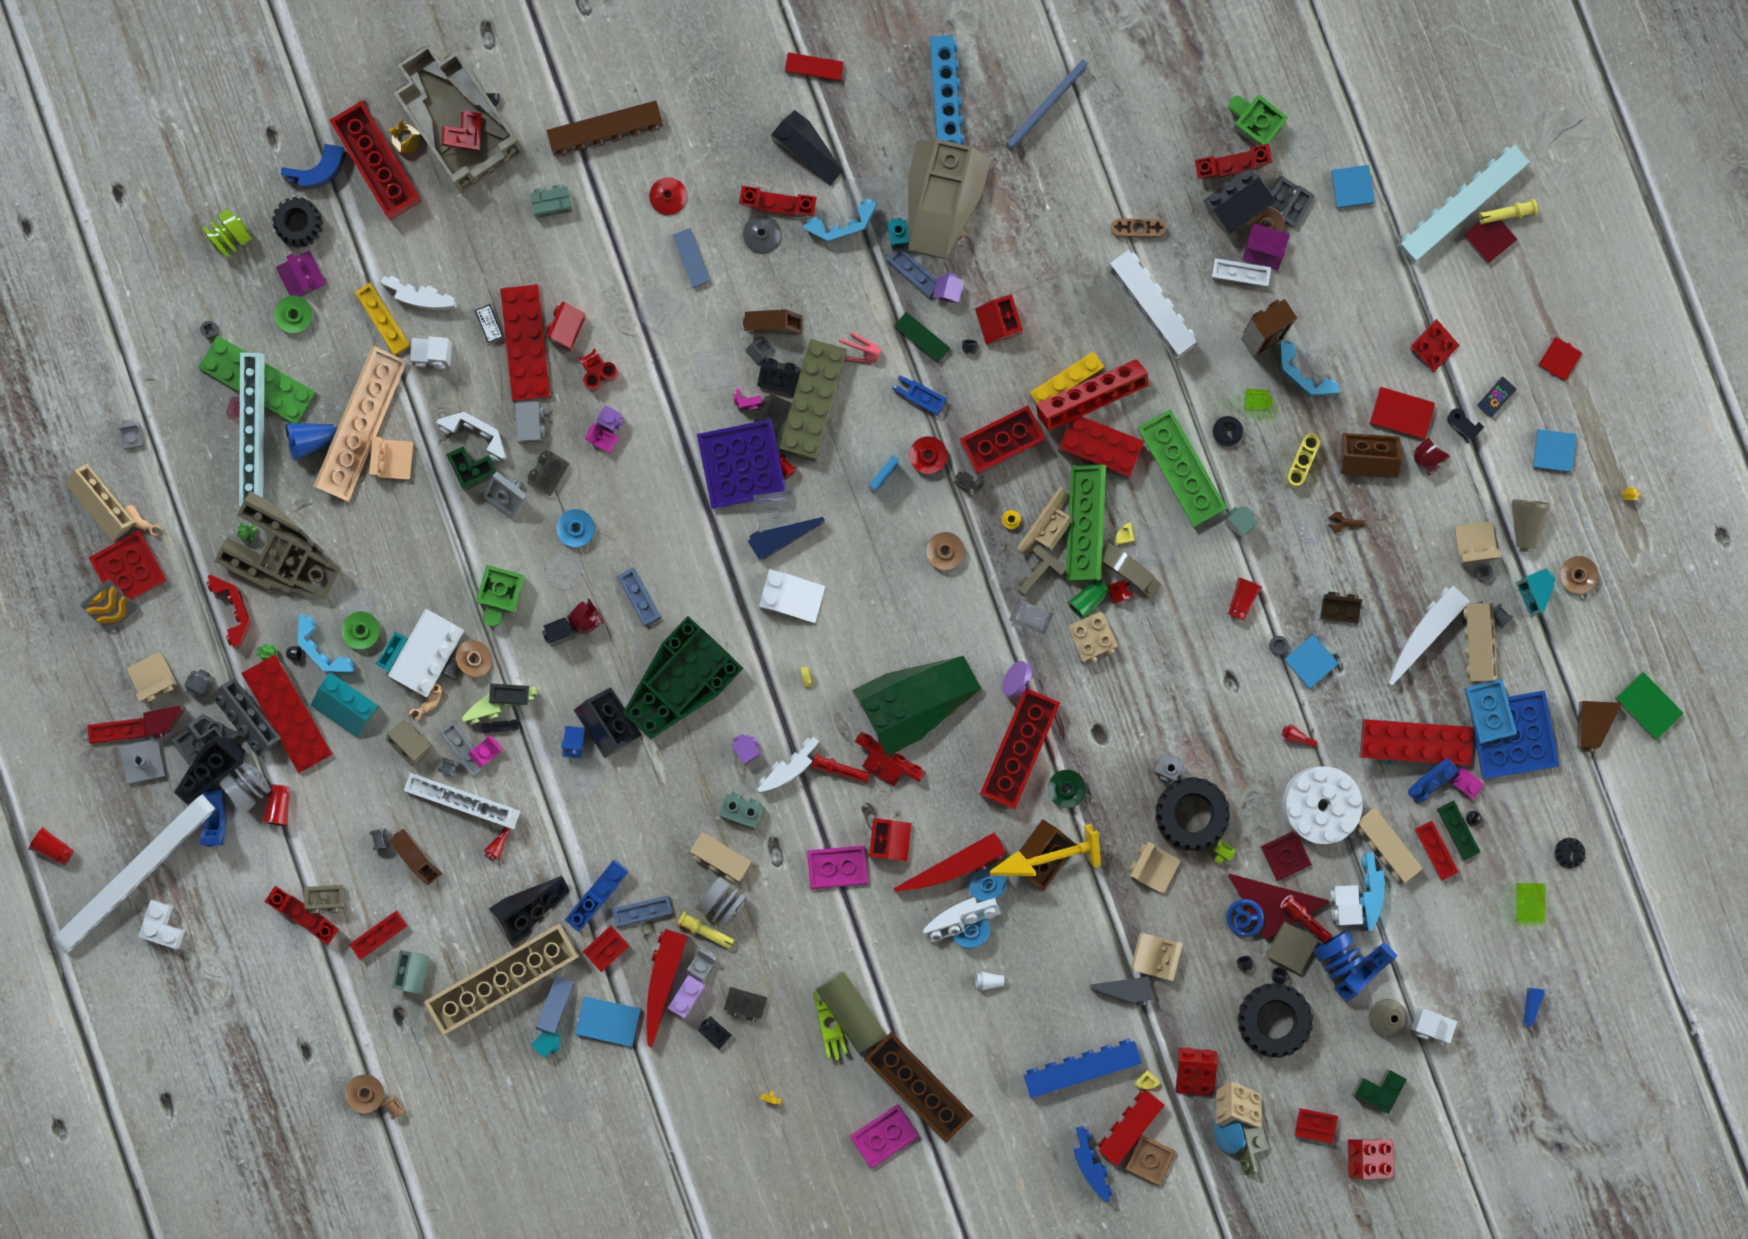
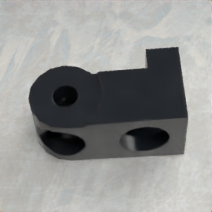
(1463, 425)

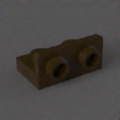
(1341, 608)

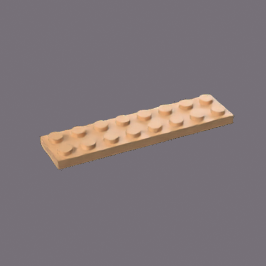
(360, 423)

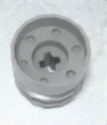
(245, 786)
(721, 902)

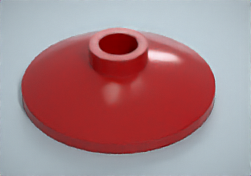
(669, 205)
(928, 445)

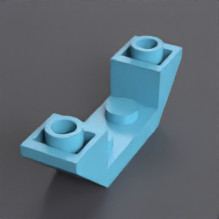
(865, 211)
(1286, 354)
(306, 629)

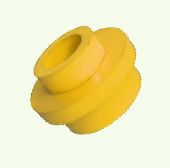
(1630, 493)
(1015, 524)

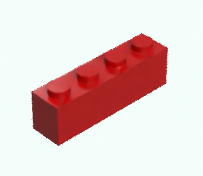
(1131, 1127)

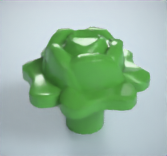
(246, 533)
(266, 651)

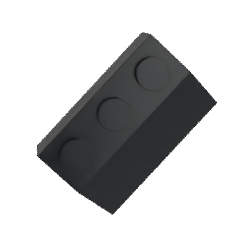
(1239, 201)
(606, 723)

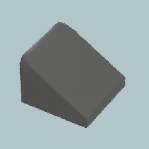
(759, 349)

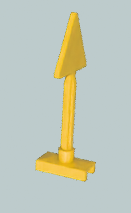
(1019, 866)

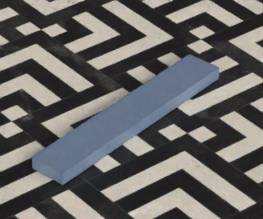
(1046, 105)

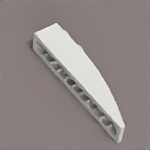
(1428, 629)
(462, 800)

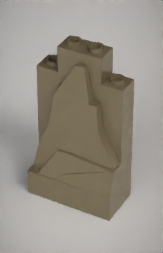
(435, 99)

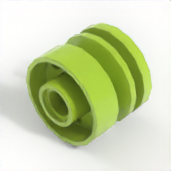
(227, 232)

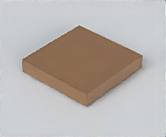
(1150, 1160)

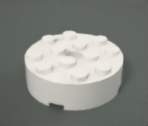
(1341, 807)

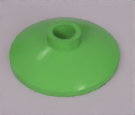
(288, 306)
(354, 623)

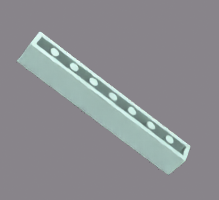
(1463, 204)
(251, 425)

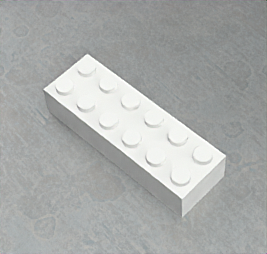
(1152, 305)

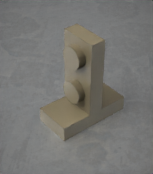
(1039, 569)

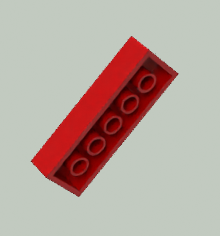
(375, 160)
(1019, 748)

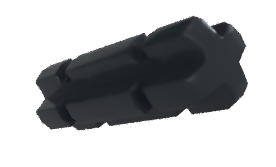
(500, 726)

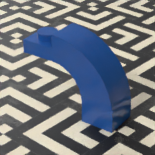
(320, 175)
(215, 825)
(1365, 971)

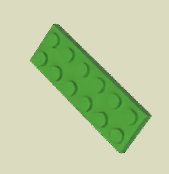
(281, 392)
(1182, 468)
(1086, 529)

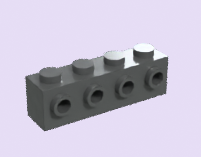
(246, 717)

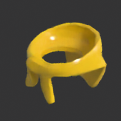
(411, 143)

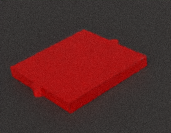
(1560, 358)

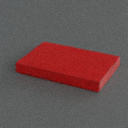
(1402, 413)

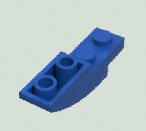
(597, 895)
(1093, 1172)

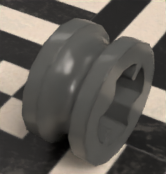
(204, 332)
(1489, 570)

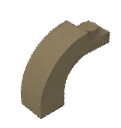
(1130, 570)

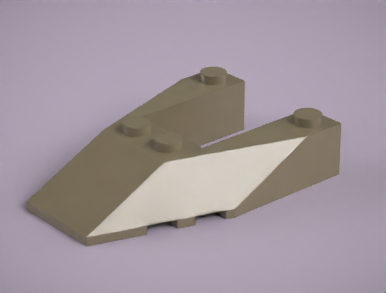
(289, 558)

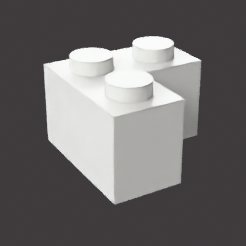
(431, 351)
(1346, 905)
(156, 928)
(1433, 1025)

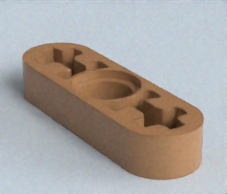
(1152, 232)

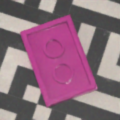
(837, 867)
(884, 1136)

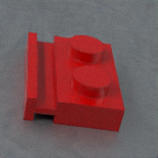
(606, 948)
(1315, 1125)

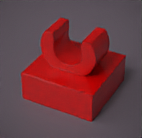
(1119, 591)

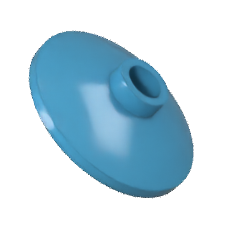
(575, 518)
(982, 880)
(981, 930)

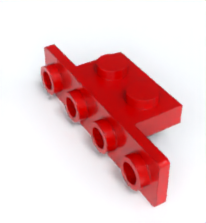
(885, 767)

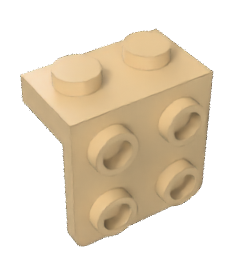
(1093, 638)
(152, 678)
(1154, 867)
(1156, 956)
(1238, 1104)

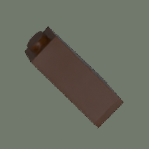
(773, 322)
(1594, 723)
(415, 857)

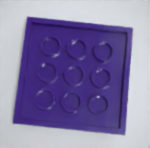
(741, 463)

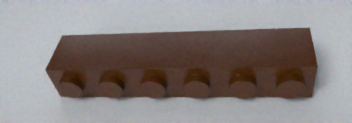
(605, 128)

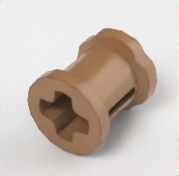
(393, 1107)

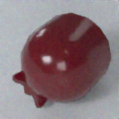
(1428, 456)
(585, 618)

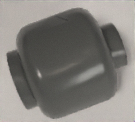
(198, 683)

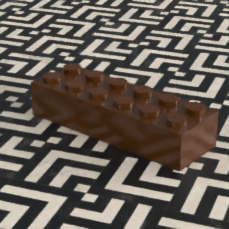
(1268, 327)
(918, 1087)

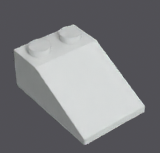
(791, 596)

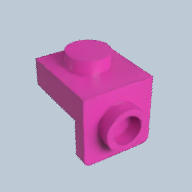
(747, 403)
(601, 438)
(1467, 783)

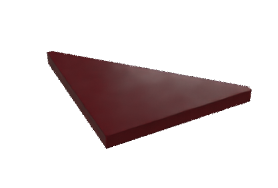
(1269, 899)

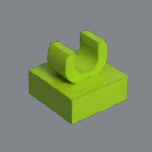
(1223, 851)

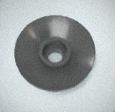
(764, 243)

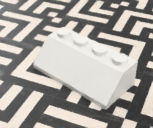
(426, 652)

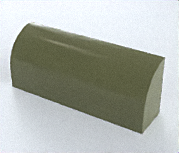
(850, 1012)

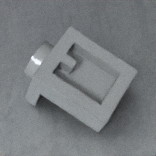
(130, 434)
(701, 964)

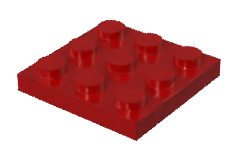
(129, 565)

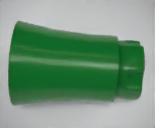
(1088, 599)

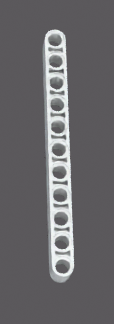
(134, 874)

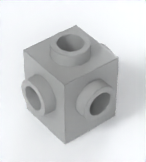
(1161, 768)

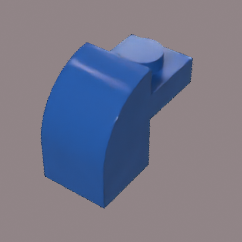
(573, 742)

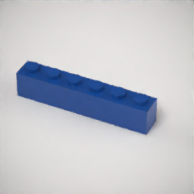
(1082, 1069)

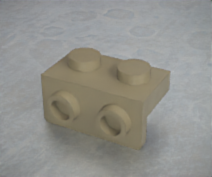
(323, 898)

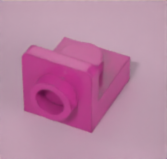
(485, 751)

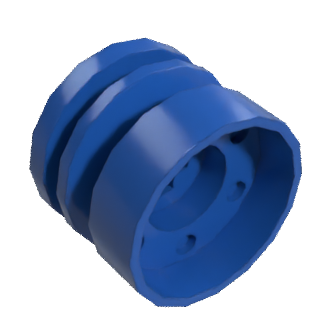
(1338, 954)

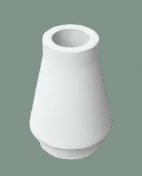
(988, 981)

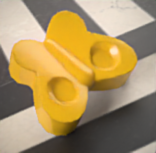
(770, 1098)

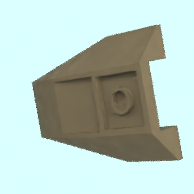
(942, 194)

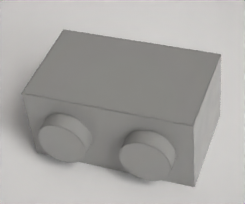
(529, 422)

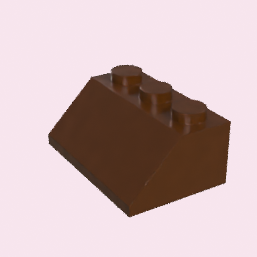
(1370, 455)
(1045, 840)

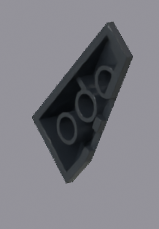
(803, 142)
(210, 766)
(521, 911)

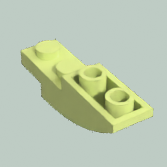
(489, 710)

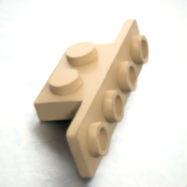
(1048, 526)

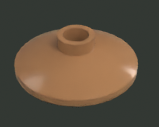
(1274, 216)
(950, 542)
(1588, 573)
(479, 653)
(354, 1093)

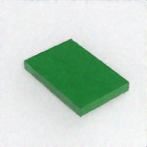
(1649, 705)

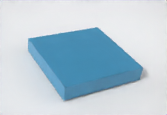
(1352, 186)
(1554, 450)
(884, 474)
(1311, 661)

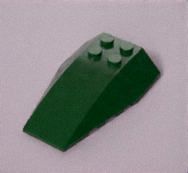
(915, 700)

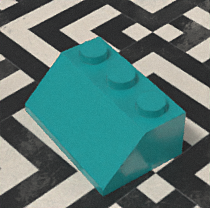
(1536, 590)
(344, 704)

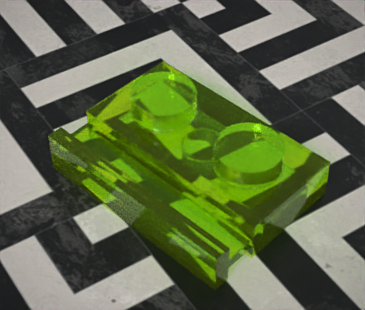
(1530, 902)

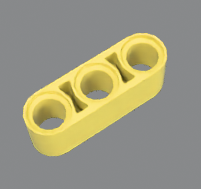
(1309, 454)

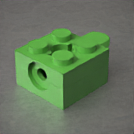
(1257, 121)
(499, 593)

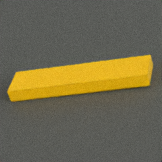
(382, 319)

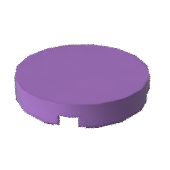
(1016, 678)

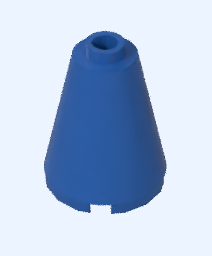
(308, 438)

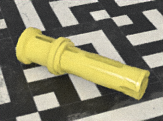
(1518, 210)
(696, 926)

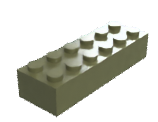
(813, 400)

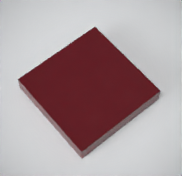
(1490, 239)
(1285, 855)

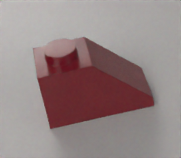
(162, 720)

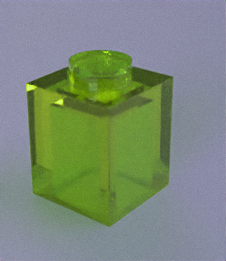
(1257, 400)

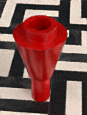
(1293, 734)
(495, 848)

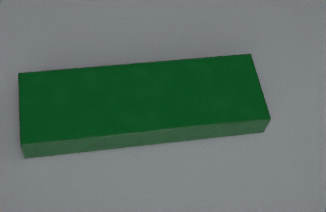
(922, 337)
(1458, 830)

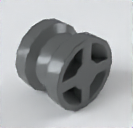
(449, 767)

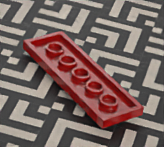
(525, 343)
(287, 713)
(1416, 742)

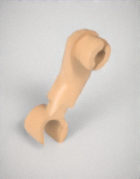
(139, 522)
(432, 702)

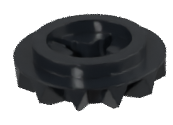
(1230, 422)
(1563, 846)

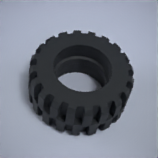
(1192, 840)
(1301, 1020)

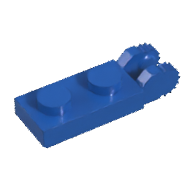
(921, 395)
(1432, 780)

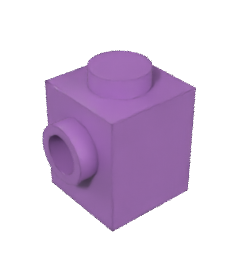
(948, 288)
(610, 419)
(746, 748)

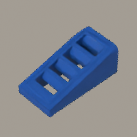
(1533, 1001)

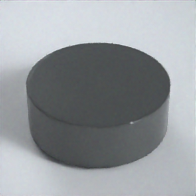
(1278, 645)

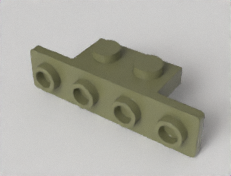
(1255, 1143)

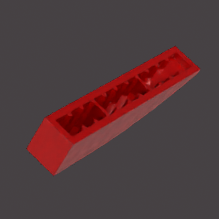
(959, 864)
(664, 970)

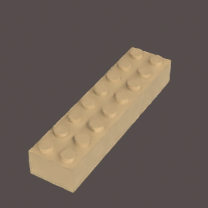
(501, 979)

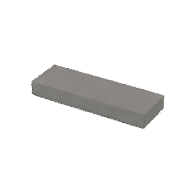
(461, 746)

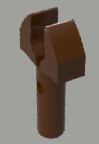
(1344, 522)

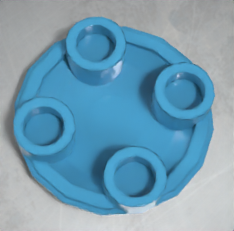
(1230, 1137)

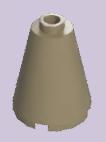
(1528, 522)
(1381, 1015)

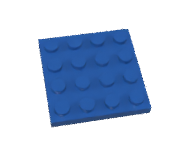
(1529, 749)

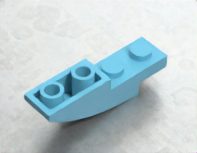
(1373, 899)

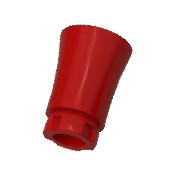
(1243, 598)
(277, 806)
(51, 847)

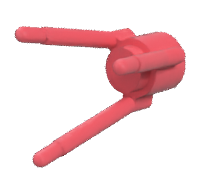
(871, 351)

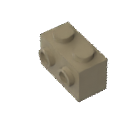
(408, 742)

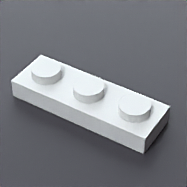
(1241, 272)

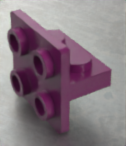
(1266, 246)
(300, 274)

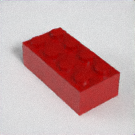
(1002, 440)
(1101, 446)

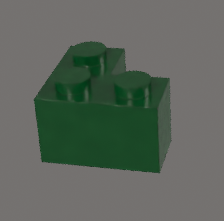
(470, 473)
(1382, 1095)

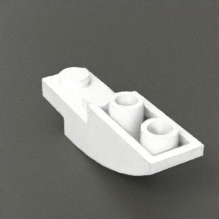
(425, 298)
(785, 773)
(953, 920)

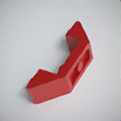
(1234, 164)
(777, 203)
(235, 634)
(295, 909)

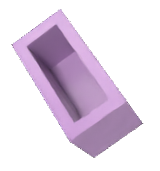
(686, 996)

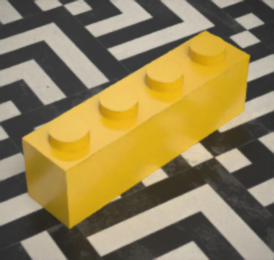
(1070, 377)

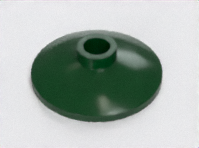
(1071, 779)

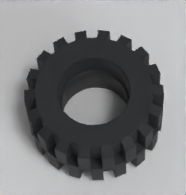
(290, 208)

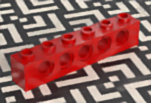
(1092, 394)

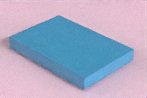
(1490, 711)
(608, 1021)

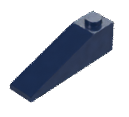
(773, 540)

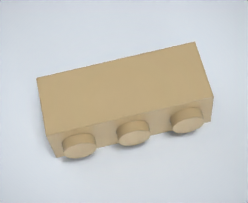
(720, 857)

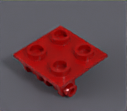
(1434, 345)

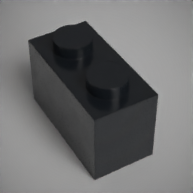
(558, 632)

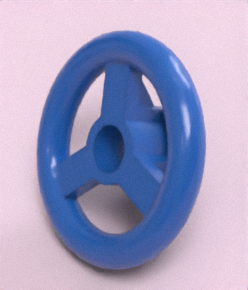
(1238, 918)

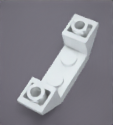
(453, 422)

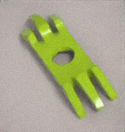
(829, 1034)

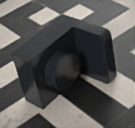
(714, 1032)

